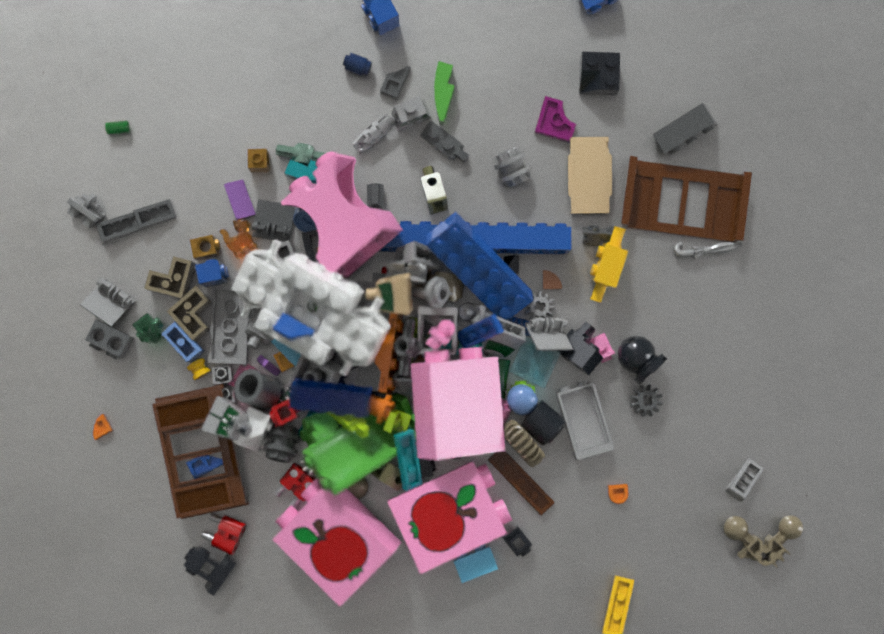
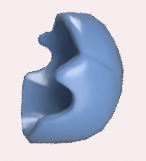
(522, 399)

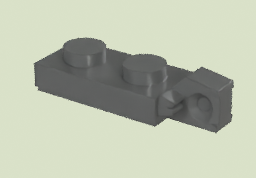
(443, 142)

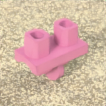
(441, 334)

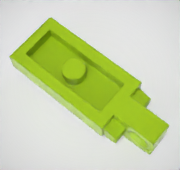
(352, 424)

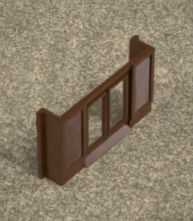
(724, 209)
(207, 494)

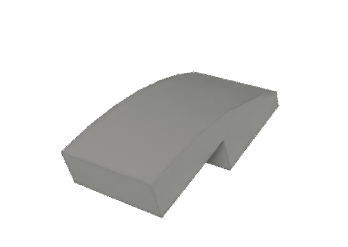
(222, 375)

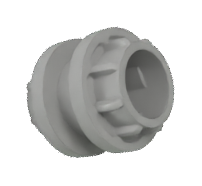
(512, 167)

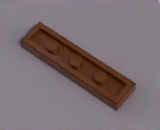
(521, 481)

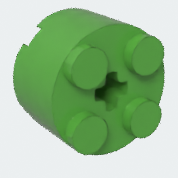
(317, 427)

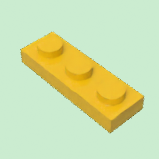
(618, 605)

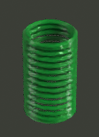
(111, 125)

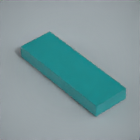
(408, 459)

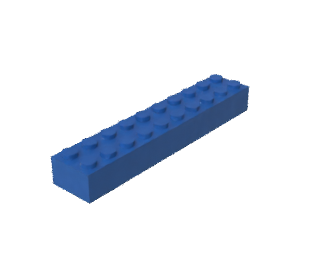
(501, 238)

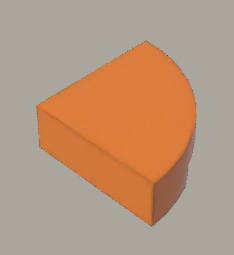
(101, 427)

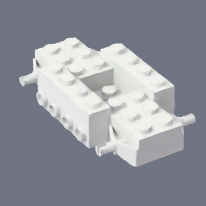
(290, 287)

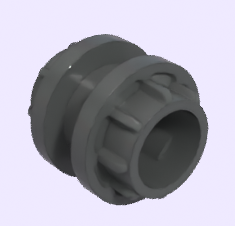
(282, 443)

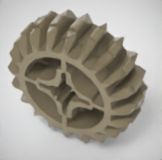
(523, 443)

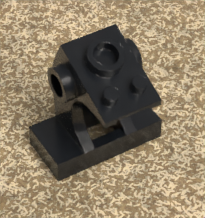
(196, 559)

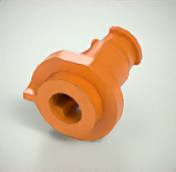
(381, 407)

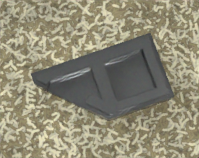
(394, 83)

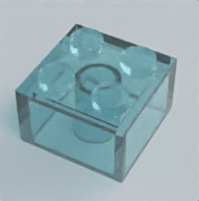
(534, 364)

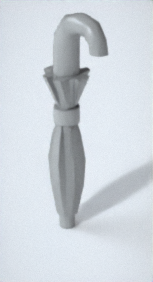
(695, 252)

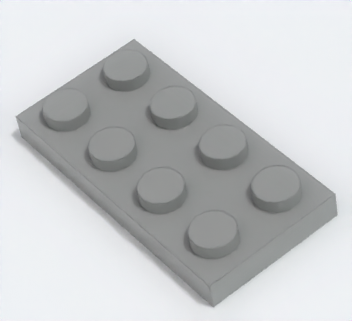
(227, 328)

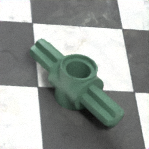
(300, 153)

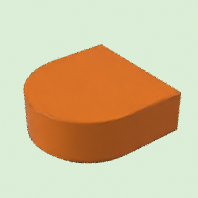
(618, 493)

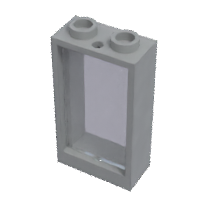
(584, 420)

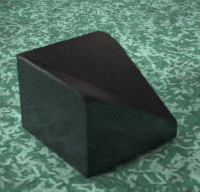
(513, 262)

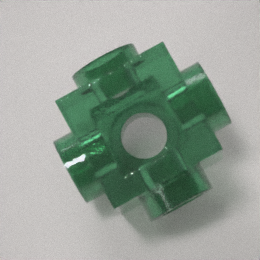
(144, 324)

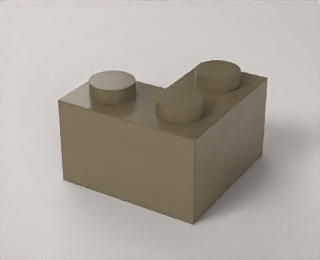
(176, 282)
(186, 313)

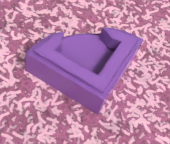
(268, 365)

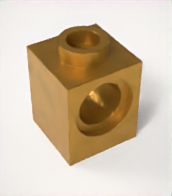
(258, 160)
(197, 243)

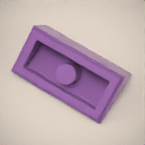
(239, 199)

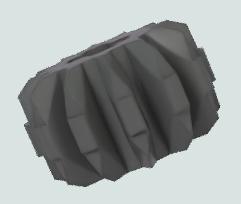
(652, 399)

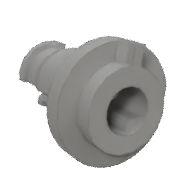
(434, 292)

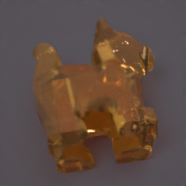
(241, 240)

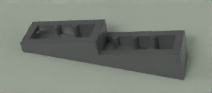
(135, 221)

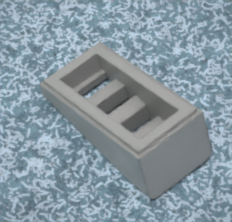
(738, 495)

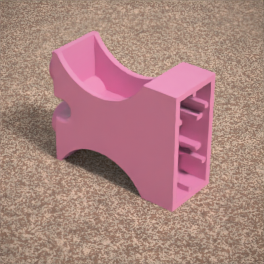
(345, 224)

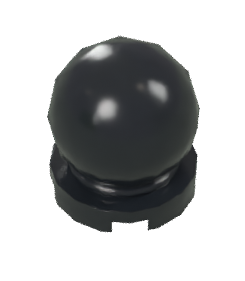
(638, 356)

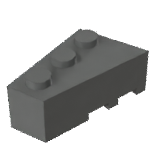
(685, 129)

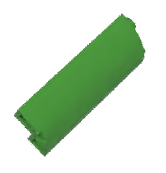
(346, 457)

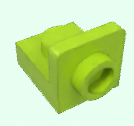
(397, 421)

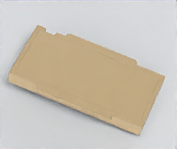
(589, 175)

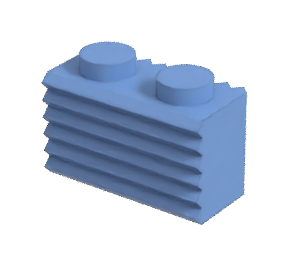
(182, 343)

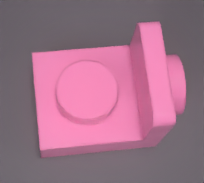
(603, 344)

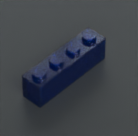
(331, 398)

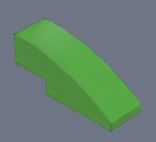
(443, 90)

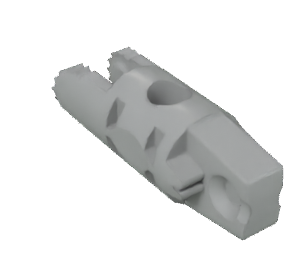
(373, 133)

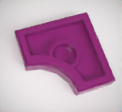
(553, 121)

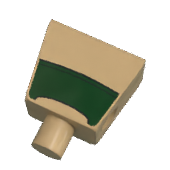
(394, 292)

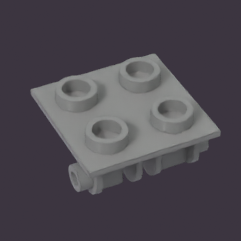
(107, 302)
(548, 333)

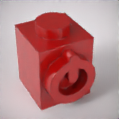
(282, 414)

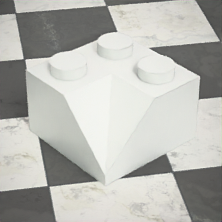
(261, 423)

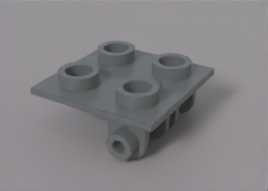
(273, 221)

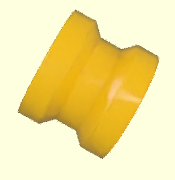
(198, 369)

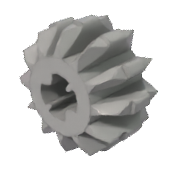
(541, 300)

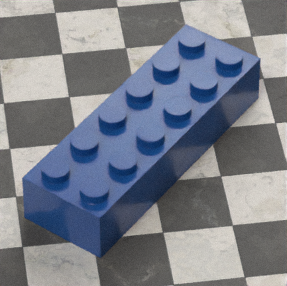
(479, 267)

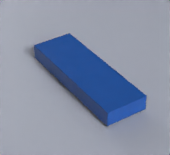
(480, 331)

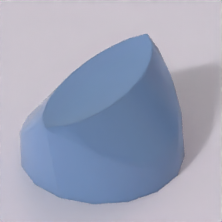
(303, 220)

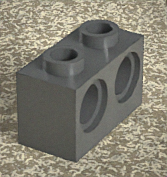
(110, 336)

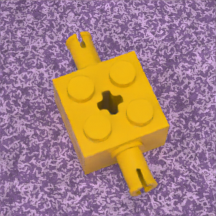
(609, 264)

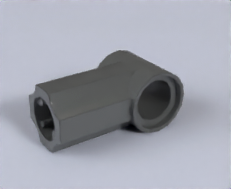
(375, 196)

